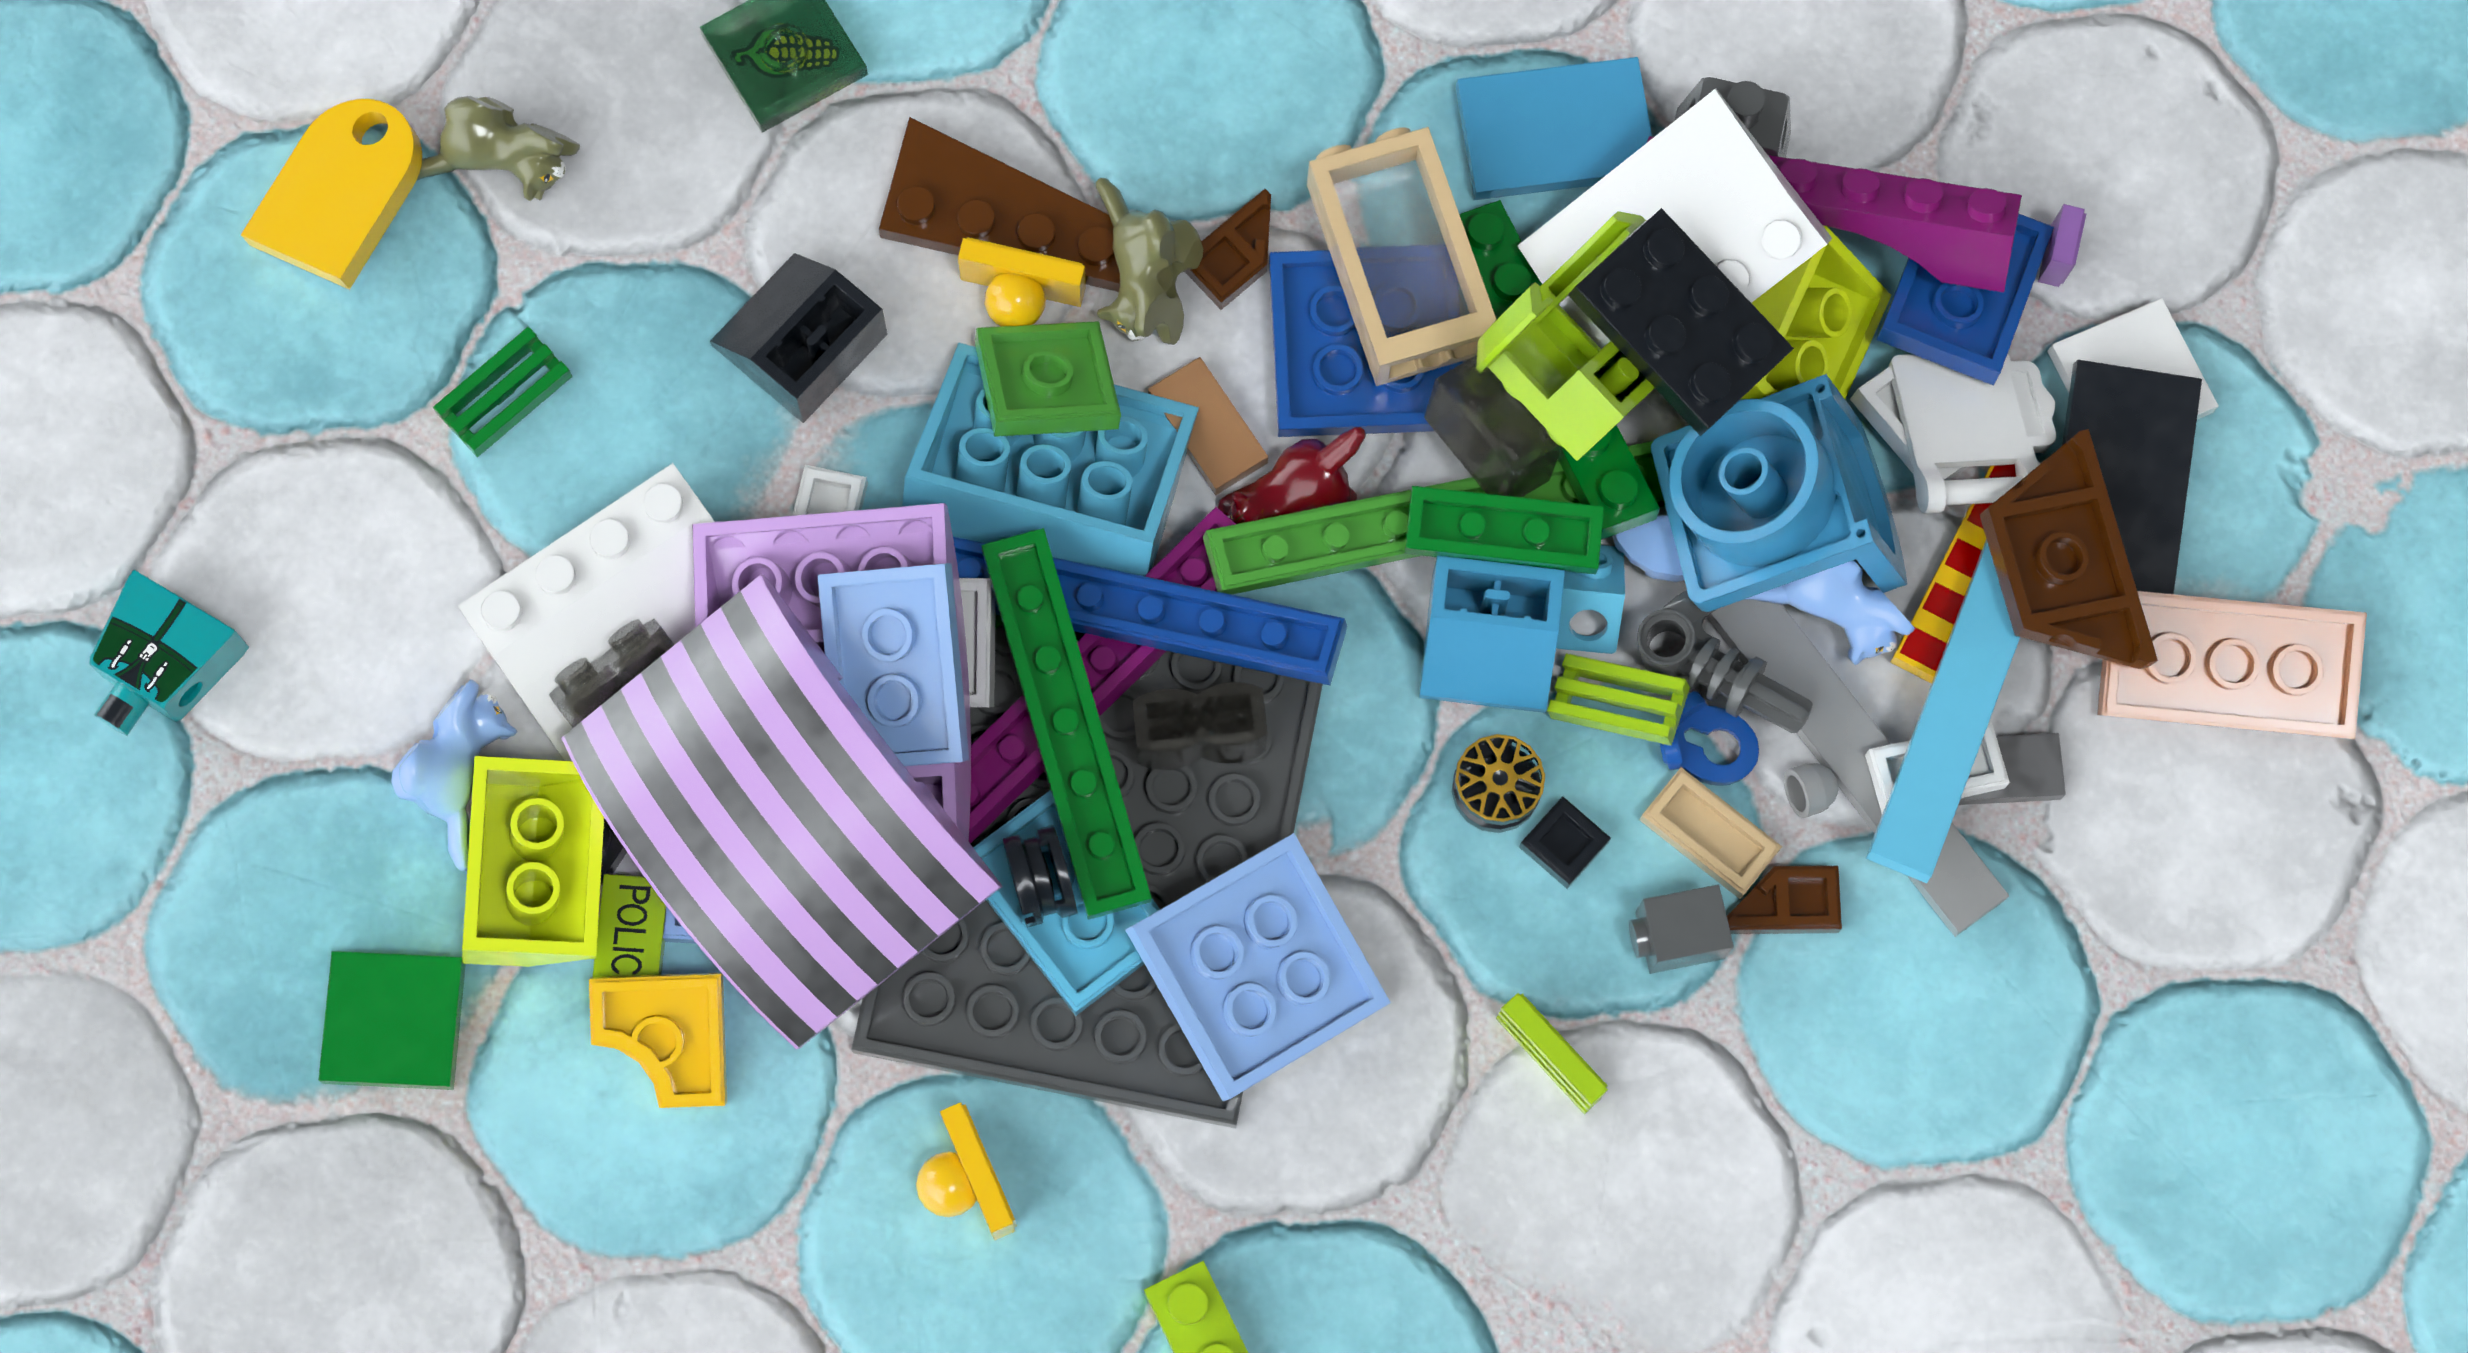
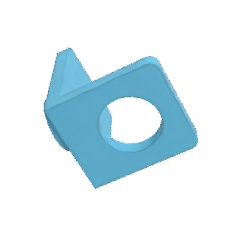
(1596, 592)

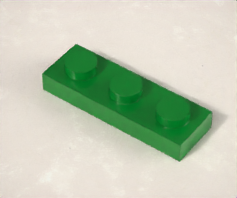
(1504, 529)

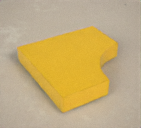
(668, 1027)

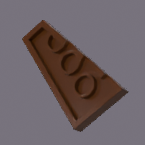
(957, 192)

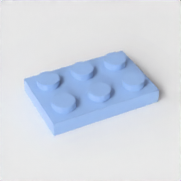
(900, 656)

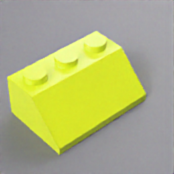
(1828, 317)
(531, 864)

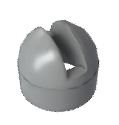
(1810, 788)

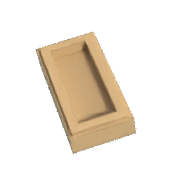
(1710, 833)

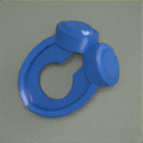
(1691, 757)

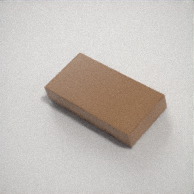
(1220, 438)

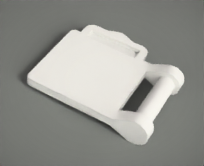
(1970, 423)

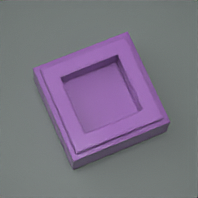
(2063, 245)

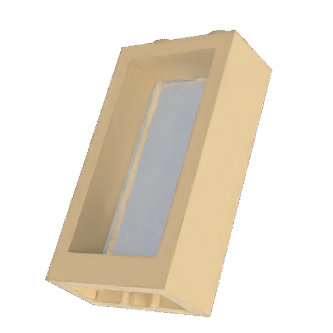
(1400, 253)

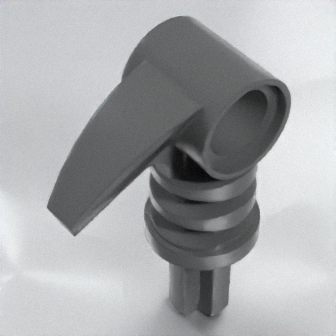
(1720, 672)

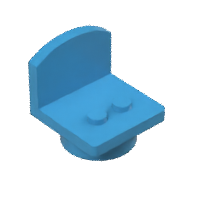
(1776, 496)

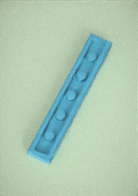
(1948, 730)

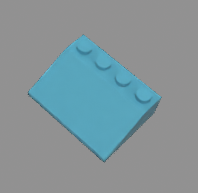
(1091, 491)

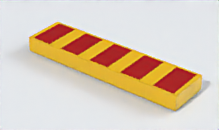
(1940, 605)

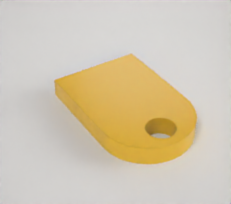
(337, 192)

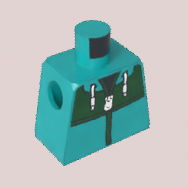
(159, 654)

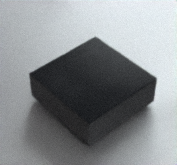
(1564, 842)

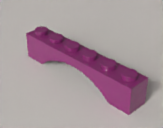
(1947, 228)

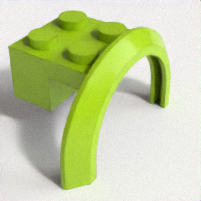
(1554, 363)

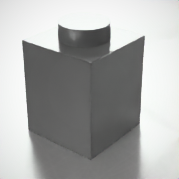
(1681, 929)

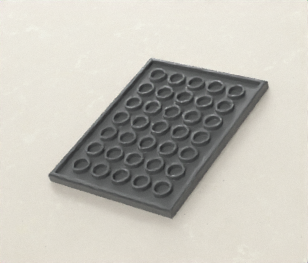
(983, 1004)

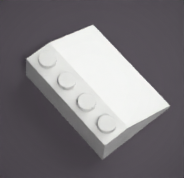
(1713, 186)
(586, 586)

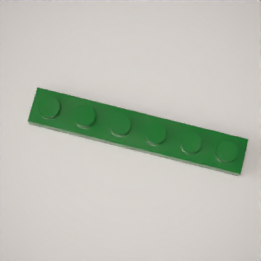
(1608, 470)
(1066, 724)

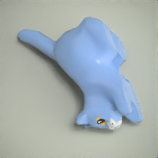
(1844, 600)
(441, 770)

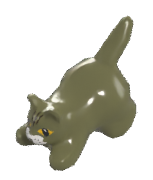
(486, 137)
(1149, 258)

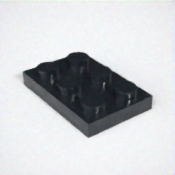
(1680, 321)

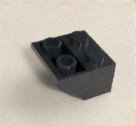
(802, 334)

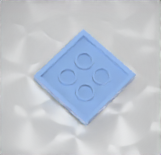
(1258, 967)

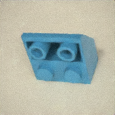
(1491, 633)

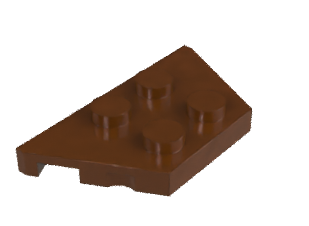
(2066, 560)

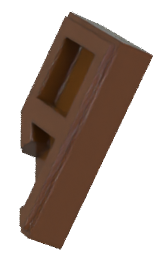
(1235, 252)
(1791, 903)

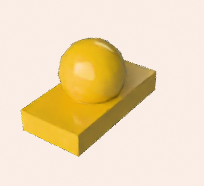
(1019, 280)
(955, 1181)

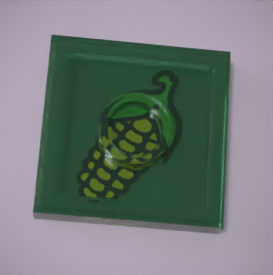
(783, 56)

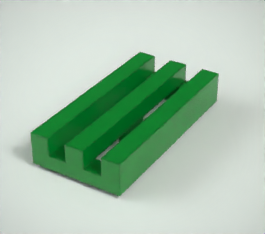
(486, 375)

